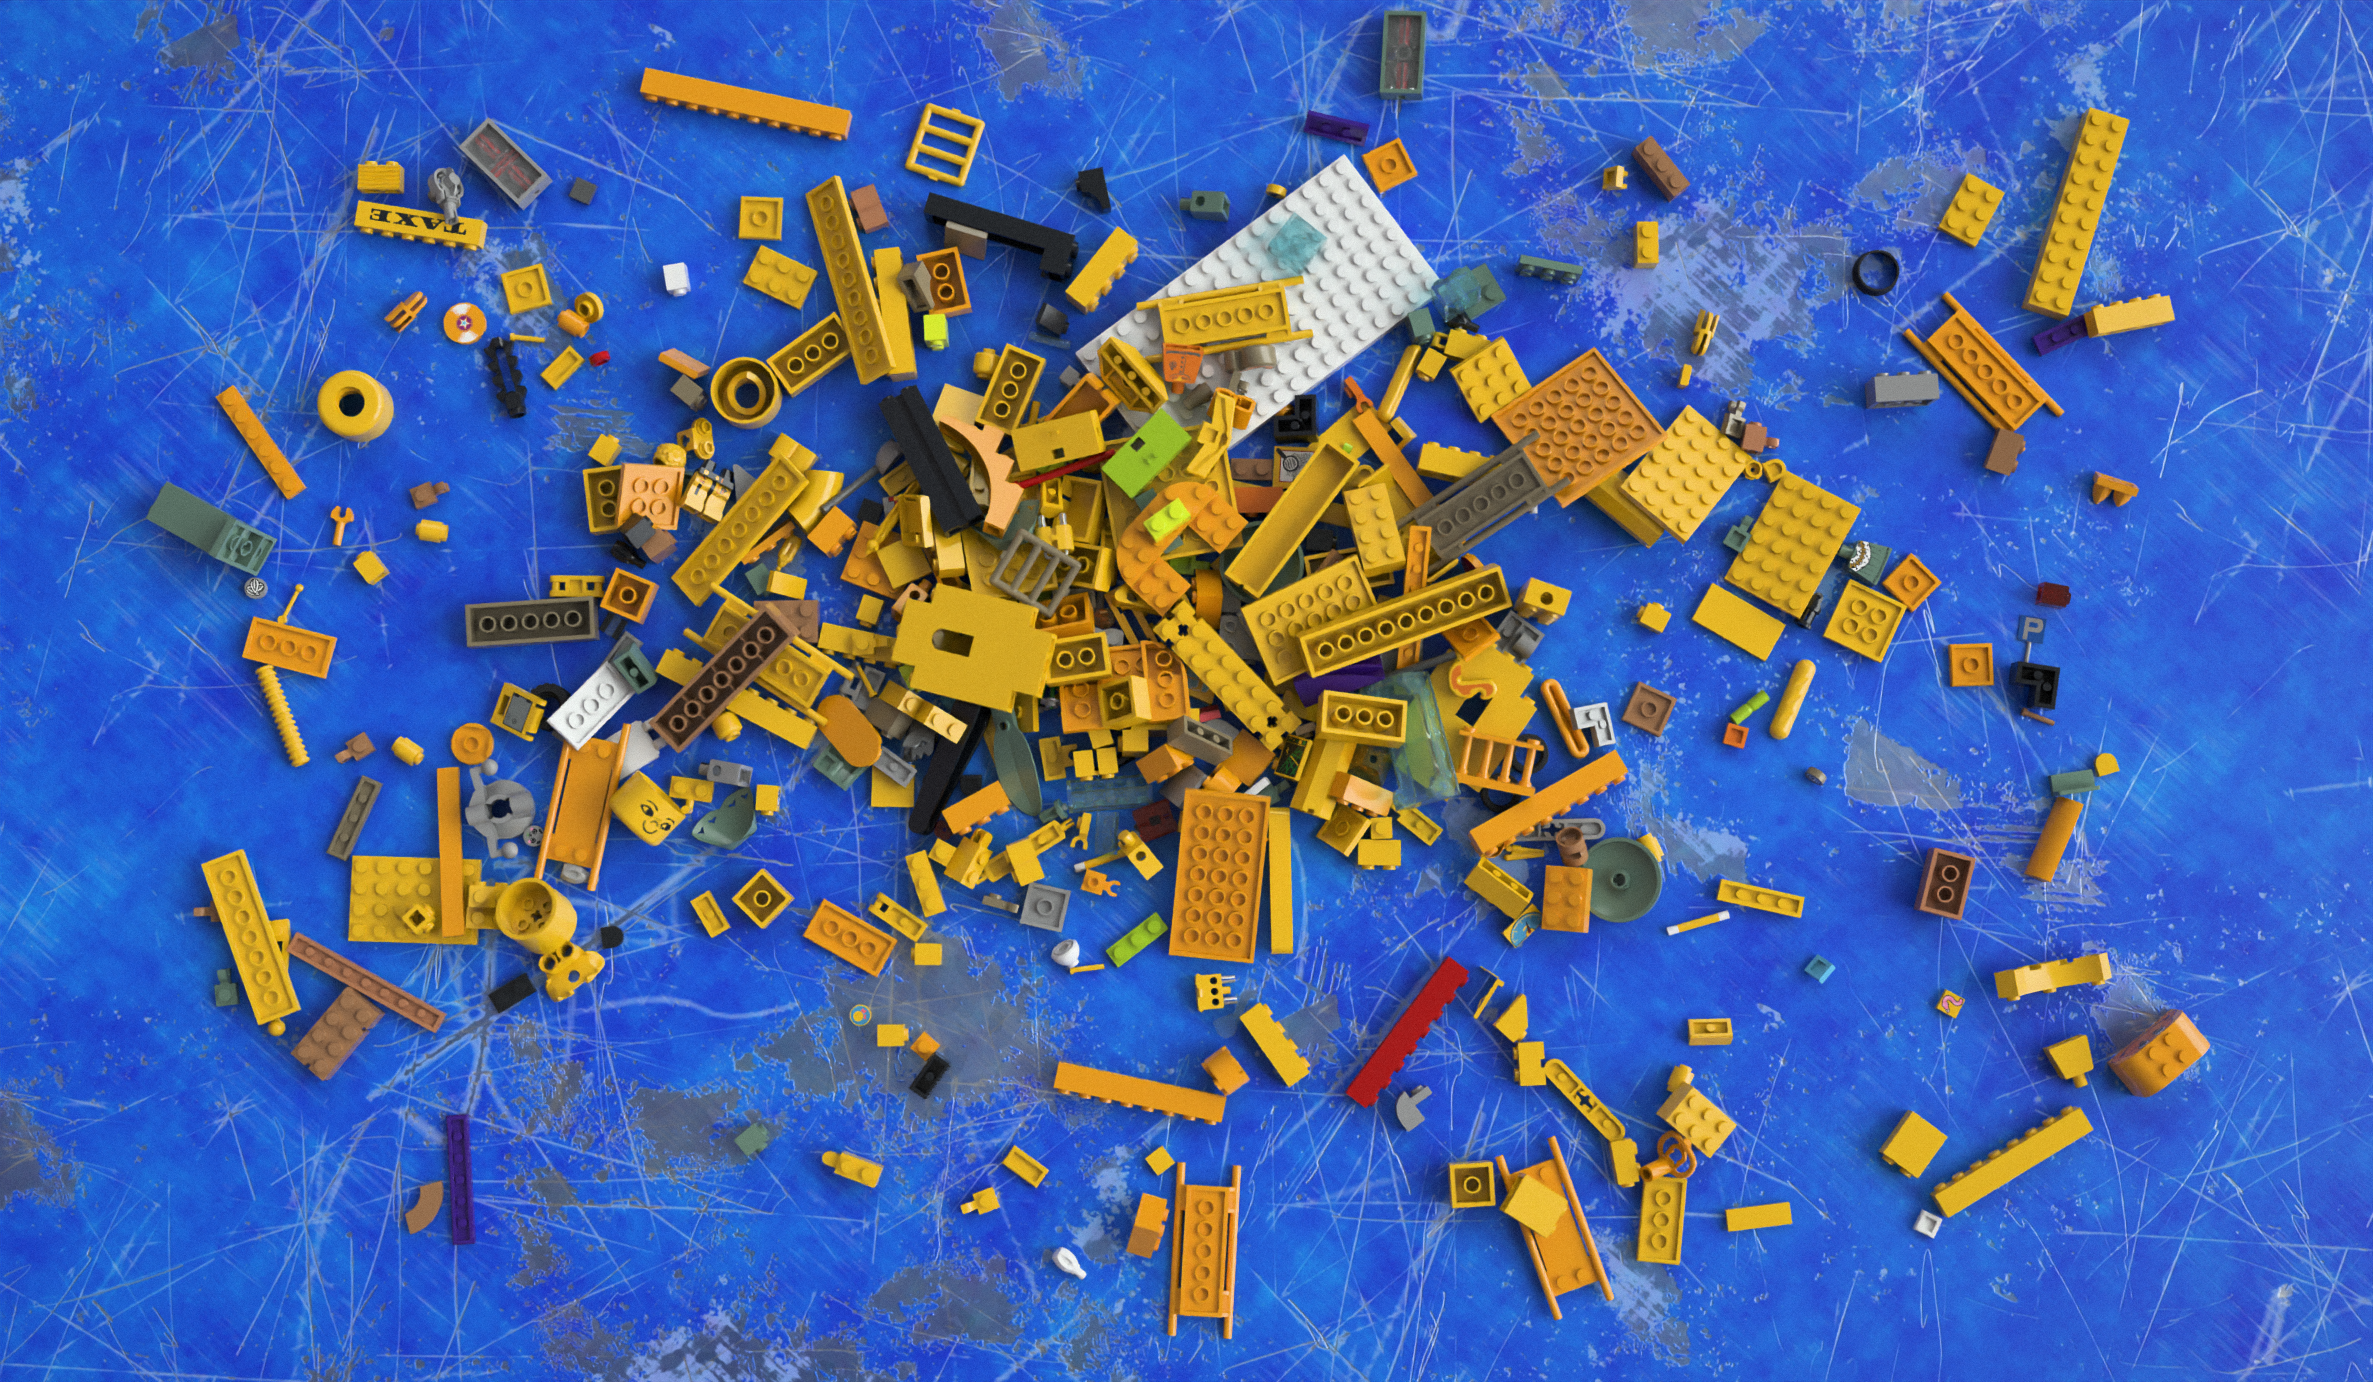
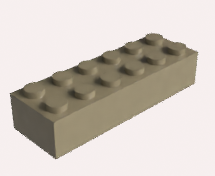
(532, 622)

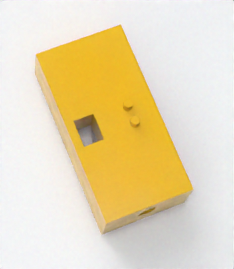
(1058, 440)

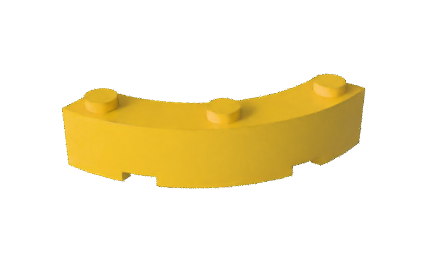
(2052, 974)

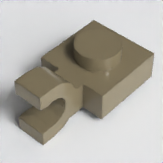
(1733, 422)

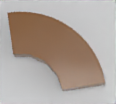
(427, 1208)

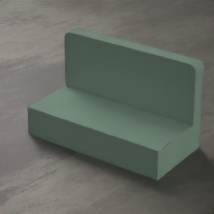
(2072, 783)

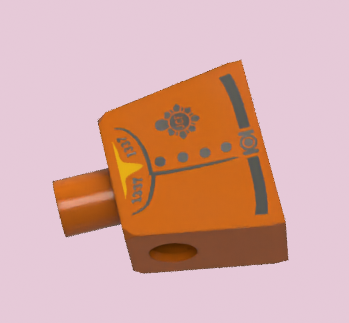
(1181, 364)

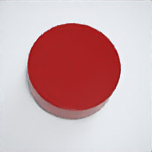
(599, 358)

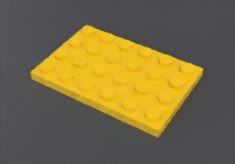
(1685, 474)
(1792, 544)
(984, 557)
(1301, 606)
(388, 886)

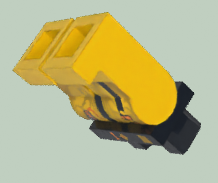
(707, 492)

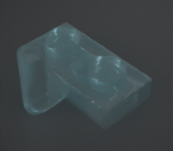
(1107, 832)

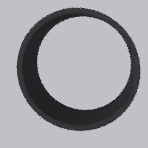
(1860, 283)

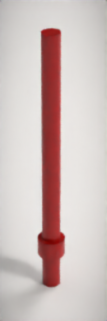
(1066, 469)

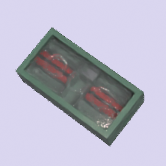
(1403, 55)

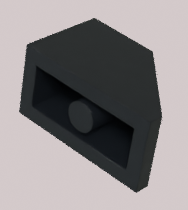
(1052, 321)

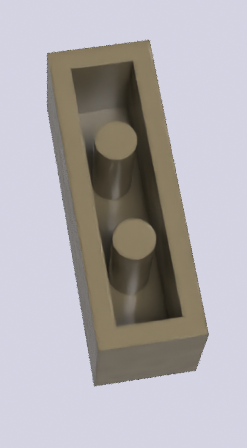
(1199, 740)

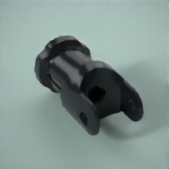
(1813, 609)

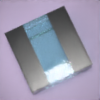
(613, 626)

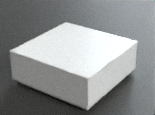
(1927, 1223)

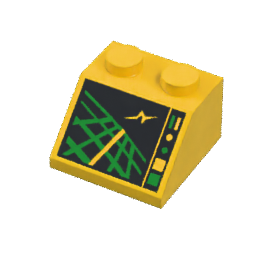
(1292, 757)

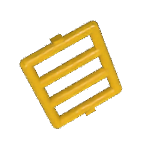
(923, 127)

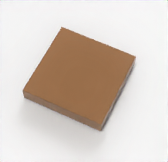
(1648, 709)

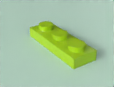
(1137, 939)

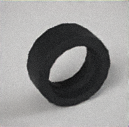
(1543, 757)
(1499, 808)

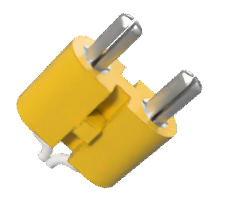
(1059, 537)

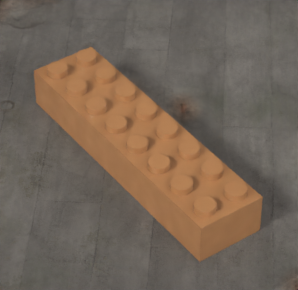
(724, 677)

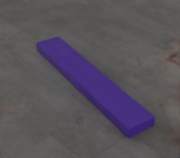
(461, 1179)

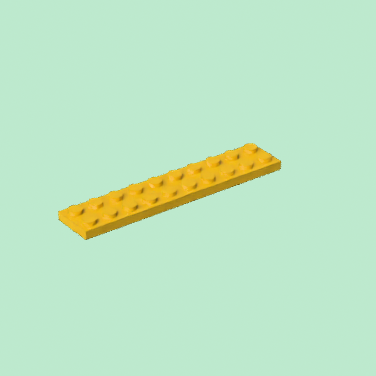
(850, 280)

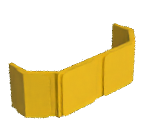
(1402, 506)

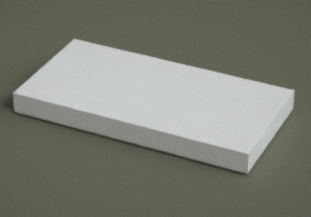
(591, 706)

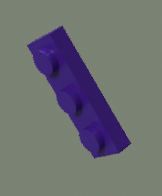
(1336, 128)
(2060, 335)

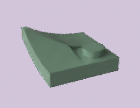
(1490, 292)
(836, 768)

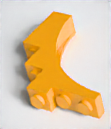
(996, 468)

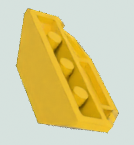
(1131, 376)

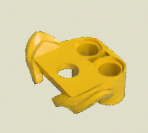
(558, 983)

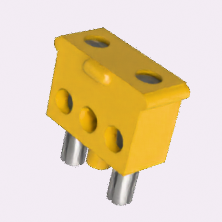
(1203, 991)

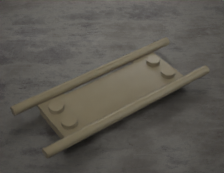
(1482, 502)

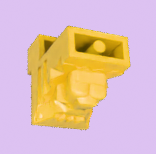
(1135, 738)

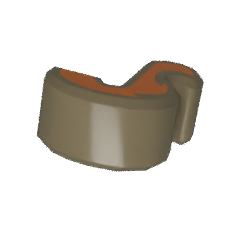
(1250, 358)

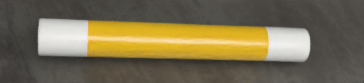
(1098, 861)
(1697, 922)

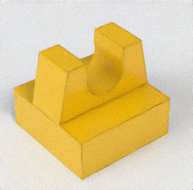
(1614, 178)

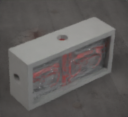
(505, 163)

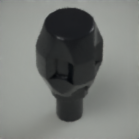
(1463, 322)
(626, 554)

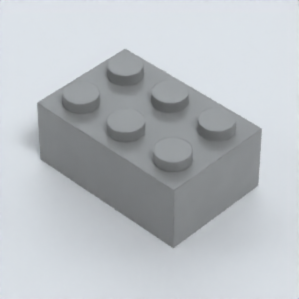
(1902, 390)

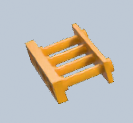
(1503, 782)

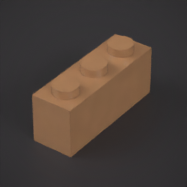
(1660, 168)

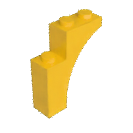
(923, 711)

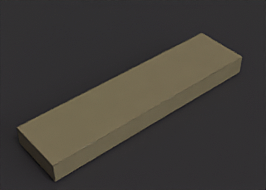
(354, 818)

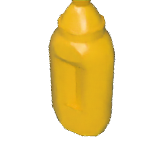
(788, 551)

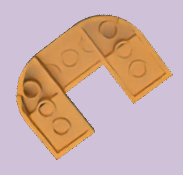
(1140, 556)
(1150, 660)

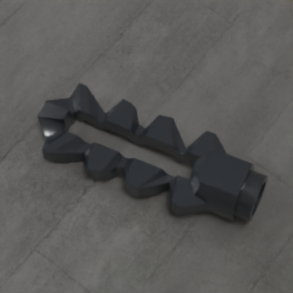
(515, 399)

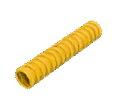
(282, 715)

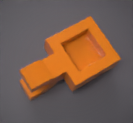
(1353, 390)

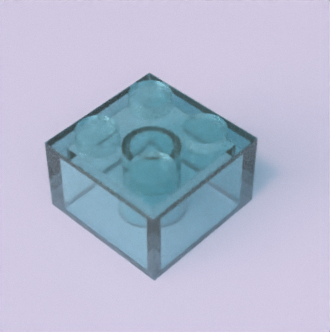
(1297, 244)
(1455, 293)

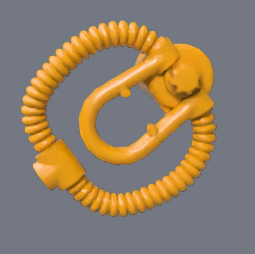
(1665, 1164)

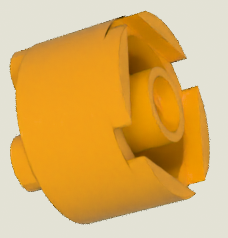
(1221, 780)
(1225, 1071)

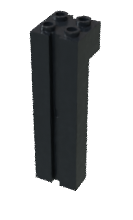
(1053, 245)
(931, 461)

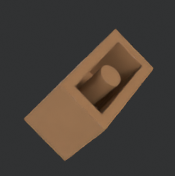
(2004, 451)
(660, 545)

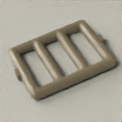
(1039, 545)

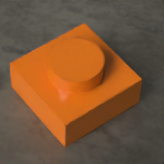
(1735, 735)

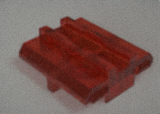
(1152, 832)

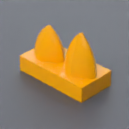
(2122, 489)

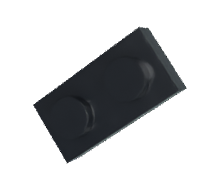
(512, 993)

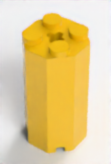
(1623, 511)
(1318, 776)

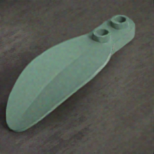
(1015, 764)

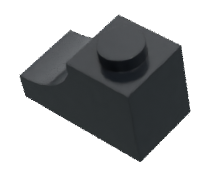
(1093, 185)

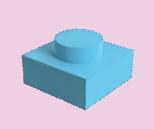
(1819, 969)

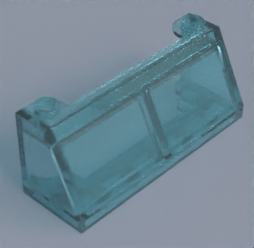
(1424, 760)

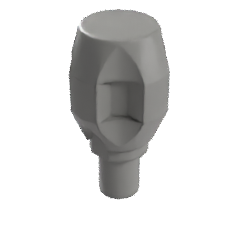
(575, 874)

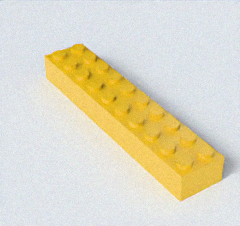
(2075, 214)
(1403, 620)

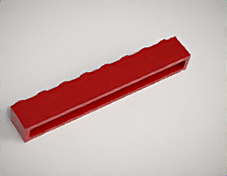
(1407, 1031)

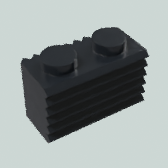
(930, 1075)

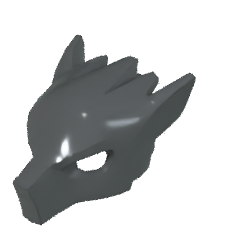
(918, 741)

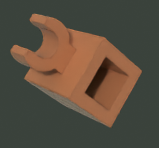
(1754, 439)

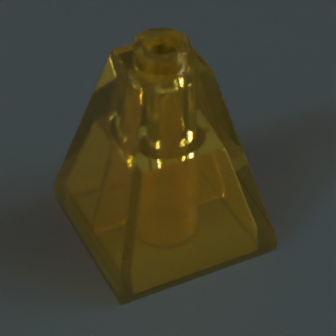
(1364, 769)

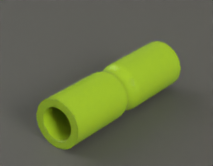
(1747, 709)

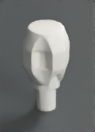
(1067, 1262)

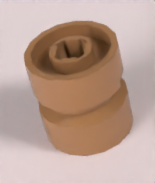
(1572, 846)

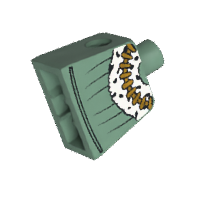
(1865, 560)

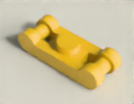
(576, 586)

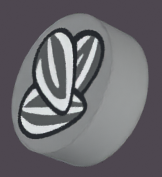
(256, 588)

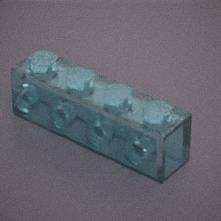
(1114, 793)

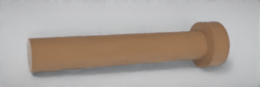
(2035, 716)

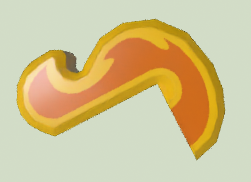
(1469, 688)

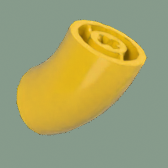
(820, 489)

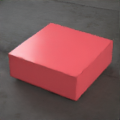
(1209, 713)

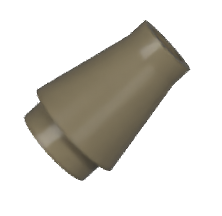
(1200, 395)

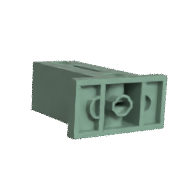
(211, 529)

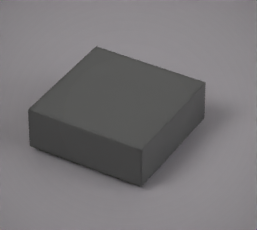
(583, 191)

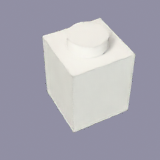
(677, 279)

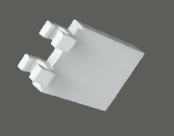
(640, 747)

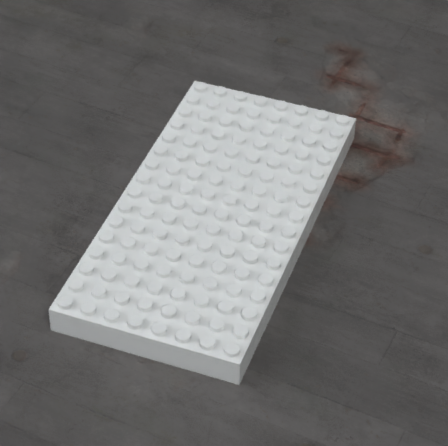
(1349, 297)

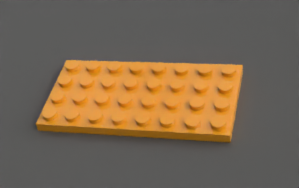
(1219, 875)

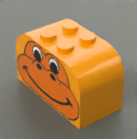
(2159, 1054)

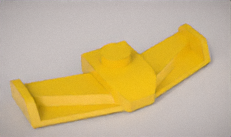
(1213, 436)

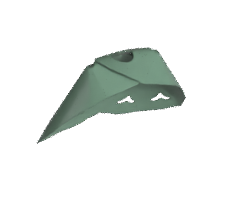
(1025, 520)
(731, 824)

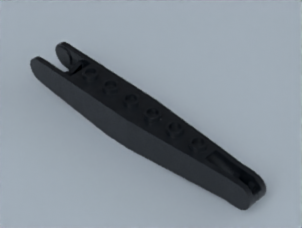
(948, 766)

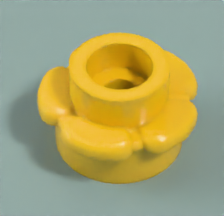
(1757, 470)

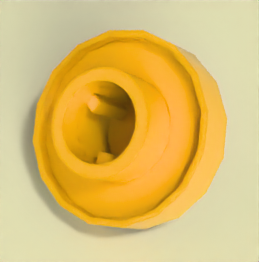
(589, 307)

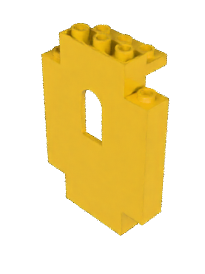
(1003, 657)
(1503, 716)

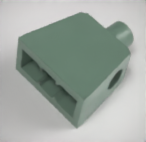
(1214, 205)

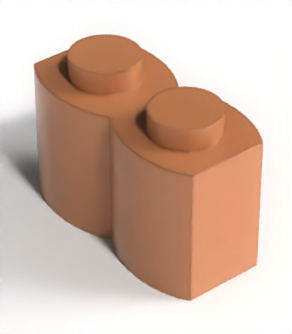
(869, 209)

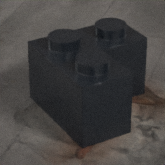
(1302, 426)
(2041, 682)

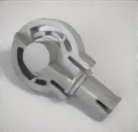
(447, 190)

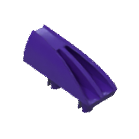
(1340, 680)

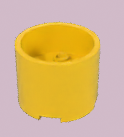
(535, 915)

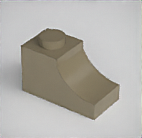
(915, 284)

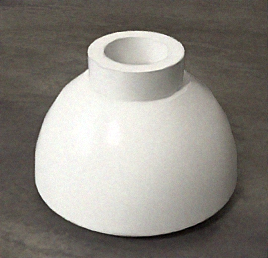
(1066, 953)

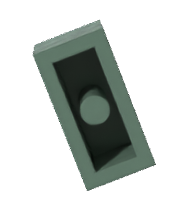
(1420, 326)
(635, 668)

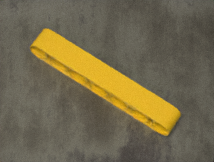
(1280, 880)

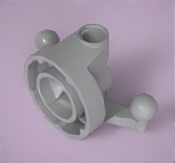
(480, 810)

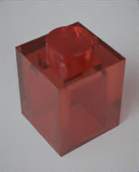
(2053, 595)

